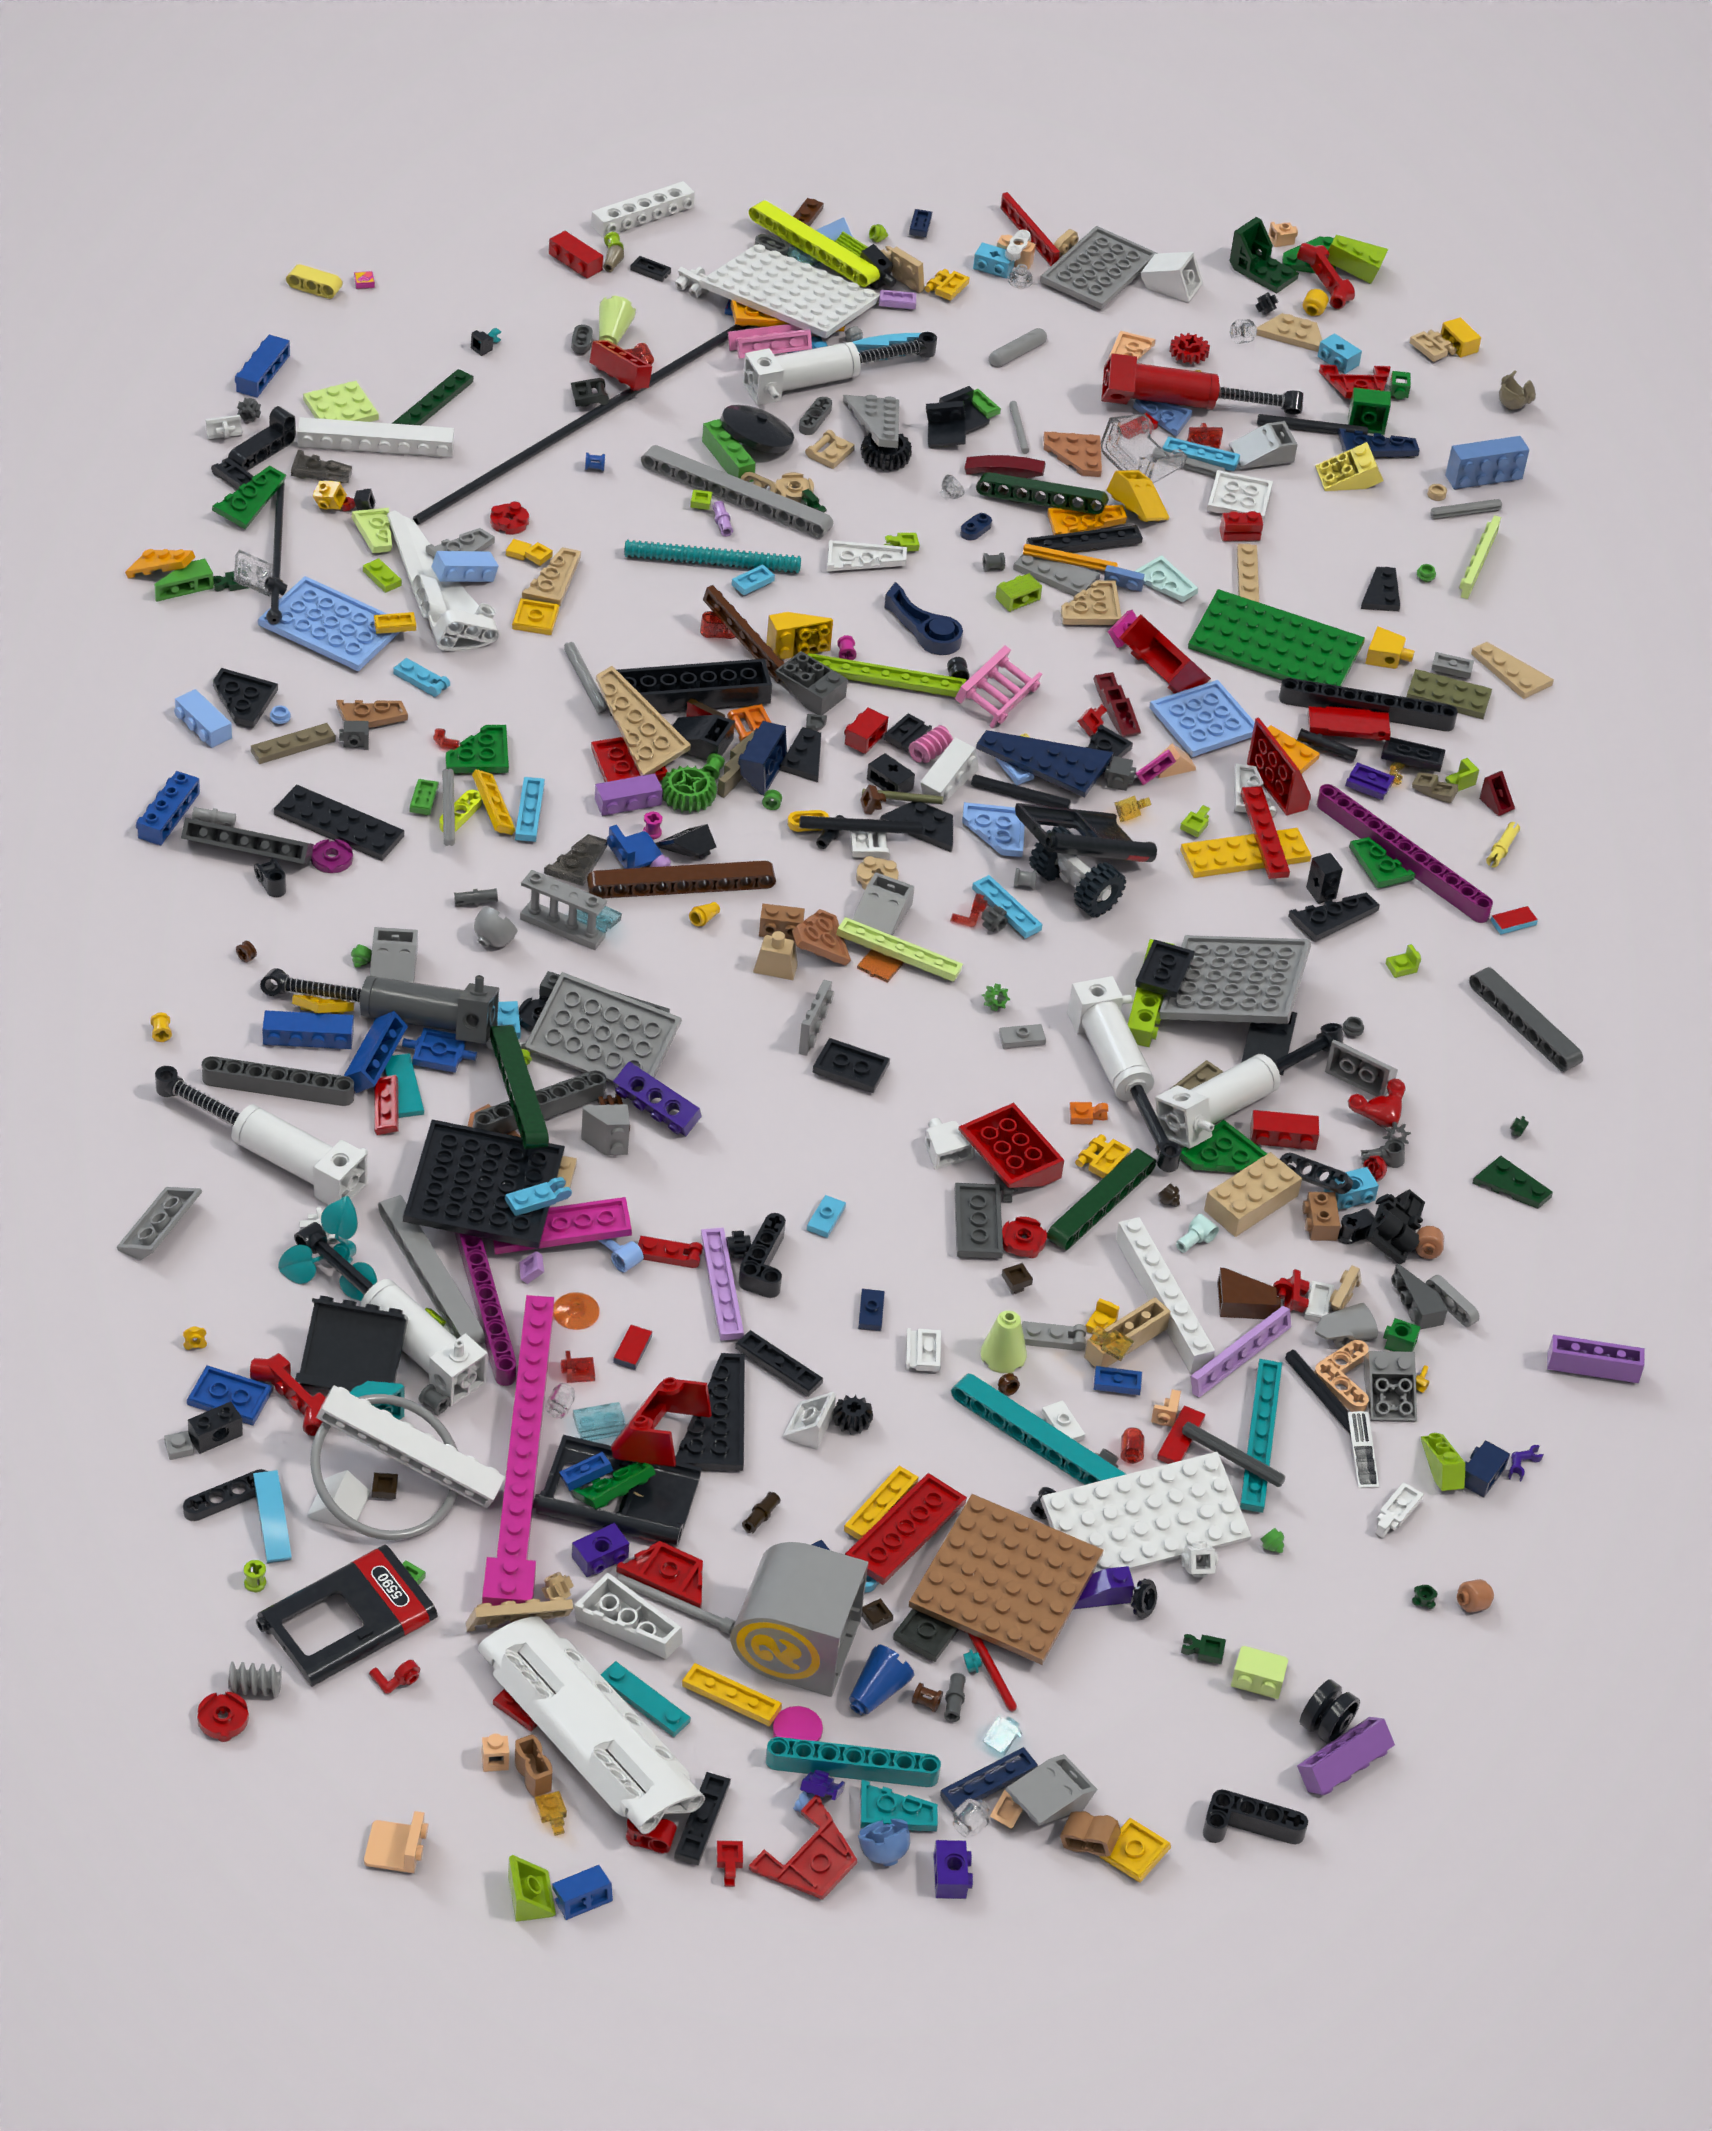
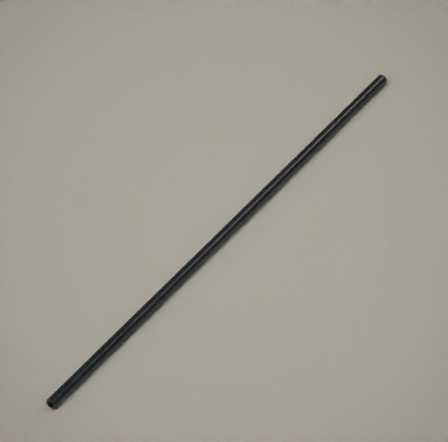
(571, 427)

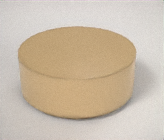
(1437, 492)

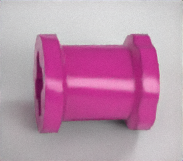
(846, 647)
(653, 822)

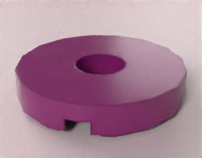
(336, 864)

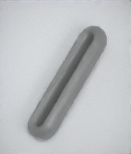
(1018, 347)

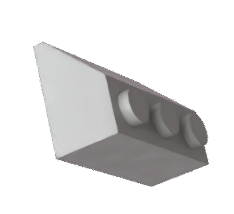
(1359, 1069)

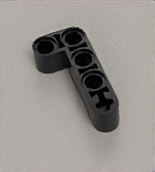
(268, 441)
(755, 1272)
(1285, 1823)

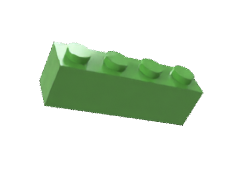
(727, 449)

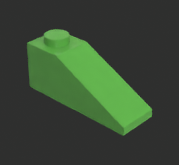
(193, 578)

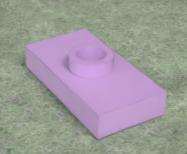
(897, 299)

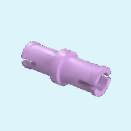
(722, 518)

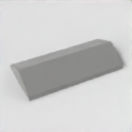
(158, 1221)

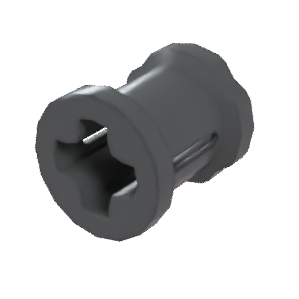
(993, 561)
(434, 1399)

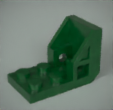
(1258, 264)

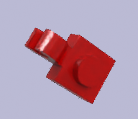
(1092, 719)
(729, 1857)

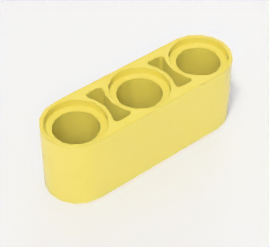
(314, 281)

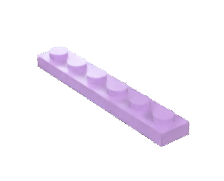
(722, 1284)
(1240, 1351)

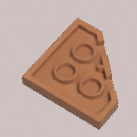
(1076, 450)
(819, 937)

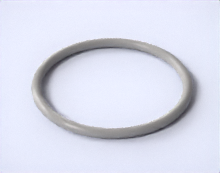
(349, 1521)

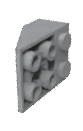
(1266, 446)
(884, 903)
(394, 953)
(1391, 1385)
(1052, 1790)

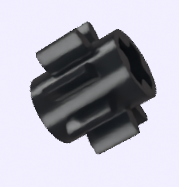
(1266, 303)
(738, 1244)

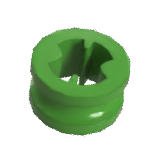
(772, 794)

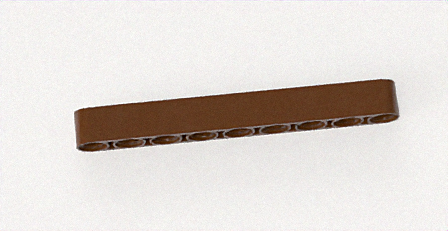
(681, 879)

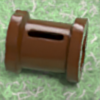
(936, 1697)

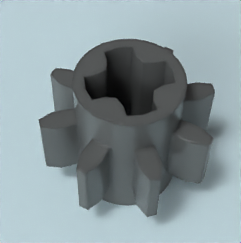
(249, 409)
(994, 918)
(1399, 1129)

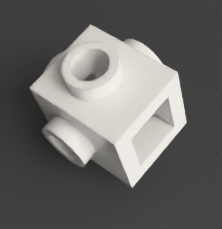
(1207, 1562)

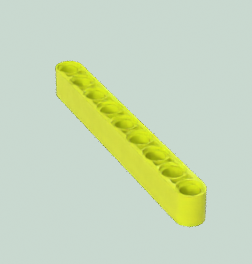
(814, 243)

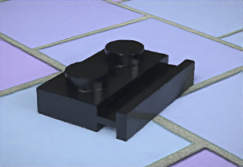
(906, 731)

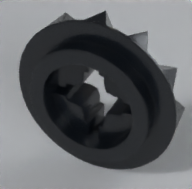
(1144, 1598)

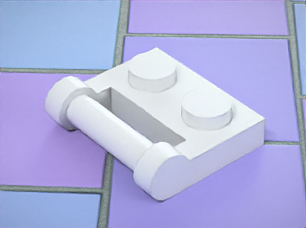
(863, 845)

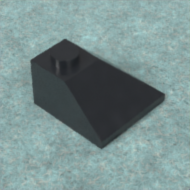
(690, 842)

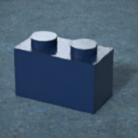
(1485, 1468)

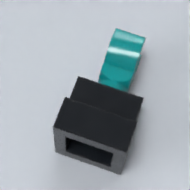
(482, 342)

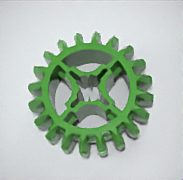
(688, 789)

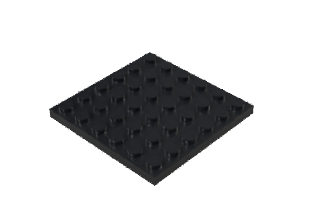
(466, 1179)

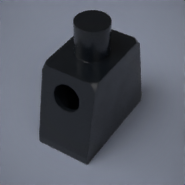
(884, 265)

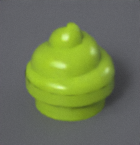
(877, 233)

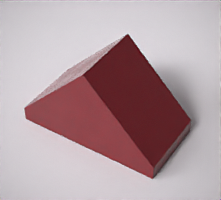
(1497, 794)

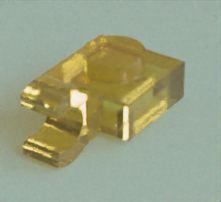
(1130, 807)
(1113, 1344)
(552, 1810)

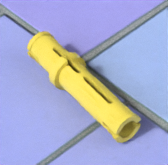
(1500, 848)

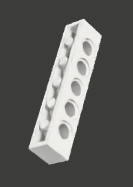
(643, 209)

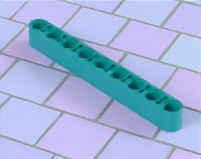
(1032, 1431)

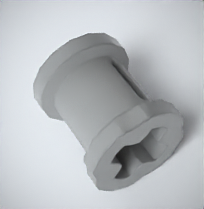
(1025, 878)

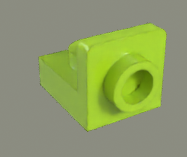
(1404, 963)

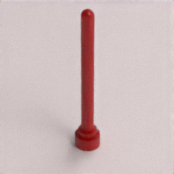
(993, 1672)

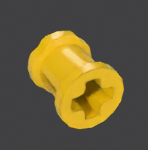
(161, 1030)

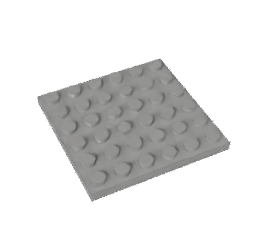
(1239, 979)

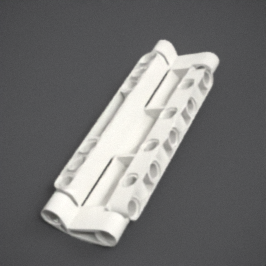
(587, 1720)

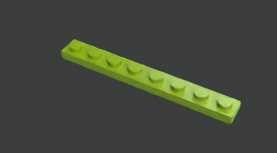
(892, 676)

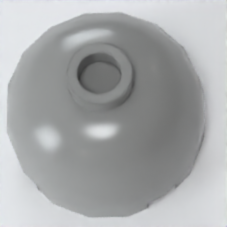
(492, 929)

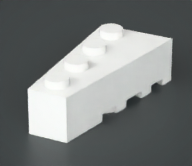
(627, 1616)

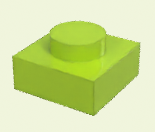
(701, 499)

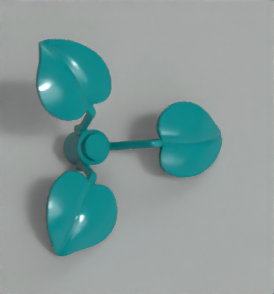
(336, 1219)

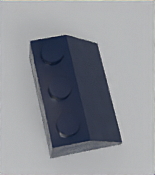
(764, 755)

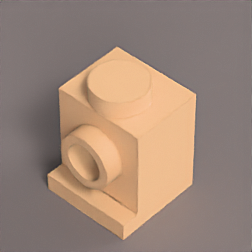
(1282, 234)
(495, 1746)

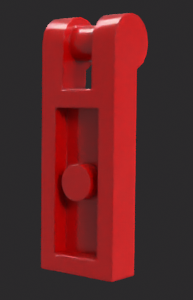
(671, 1251)

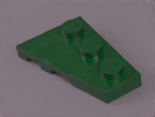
(1508, 1178)

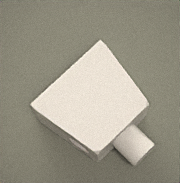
(947, 1144)

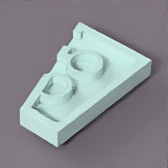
(1167, 579)

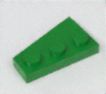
(606, 1489)

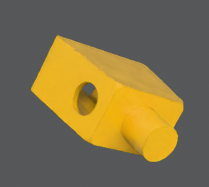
(1388, 649)

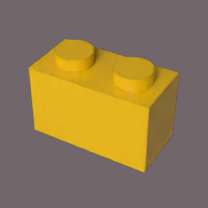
(1462, 336)

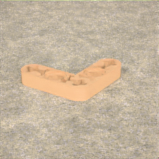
(1337, 1375)

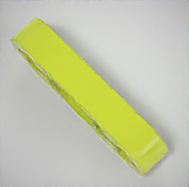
(464, 804)

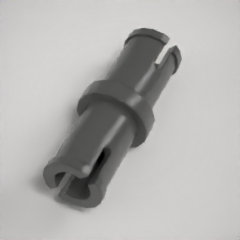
(476, 897)
(955, 1697)

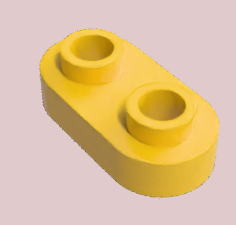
(793, 819)

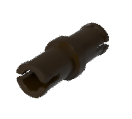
(761, 1512)

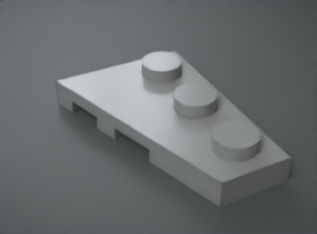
(470, 541)

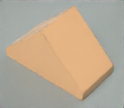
(1182, 765)

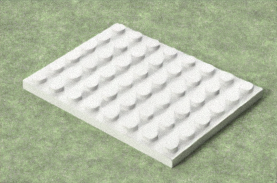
(790, 290)

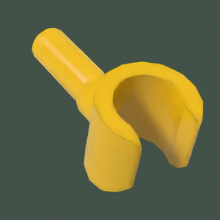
(1421, 1382)

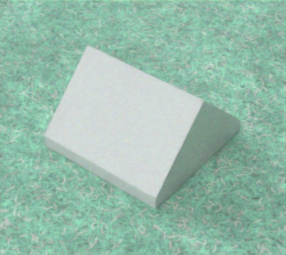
(811, 1420)
(347, 1494)

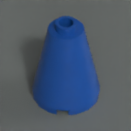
(879, 1679)

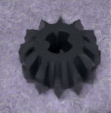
(853, 1414)

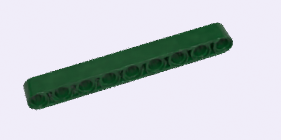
(519, 1087)

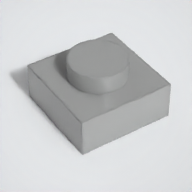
(178, 1445)

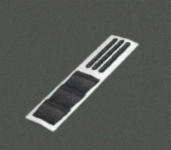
(1363, 1449)

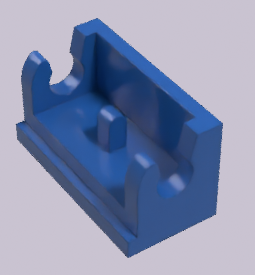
(583, 1892)

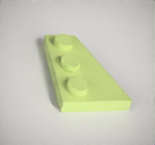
(374, 528)

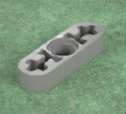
(1461, 1308)

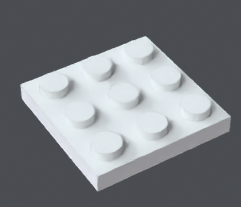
(1239, 494)

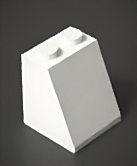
(1173, 275)

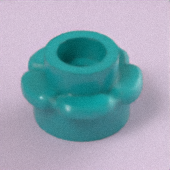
(972, 1661)

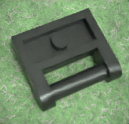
(583, 392)

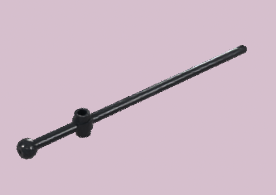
(274, 583)

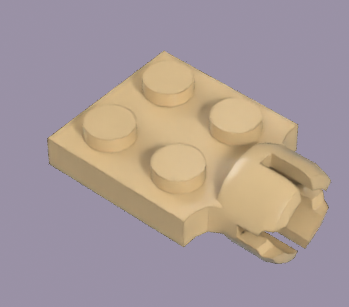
(906, 268)

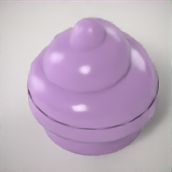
(661, 861)

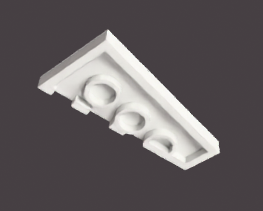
(863, 556)

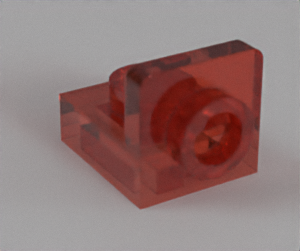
(578, 1368)

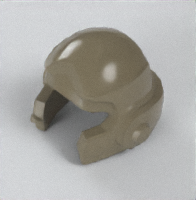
(1513, 395)

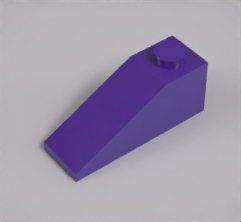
(1107, 1588)

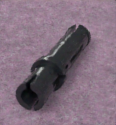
(1328, 745)

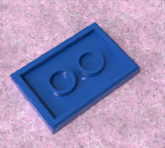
(220, 1387)

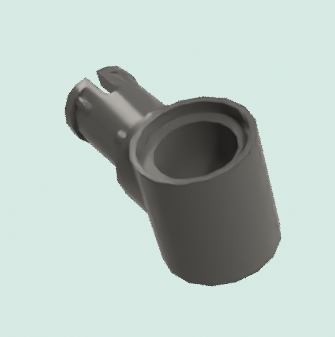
(1392, 1153)

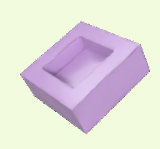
(531, 1267)

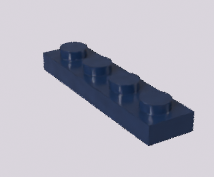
(989, 1779)

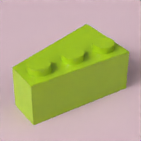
(1356, 257)

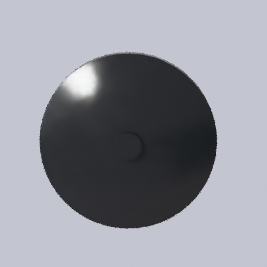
(757, 428)

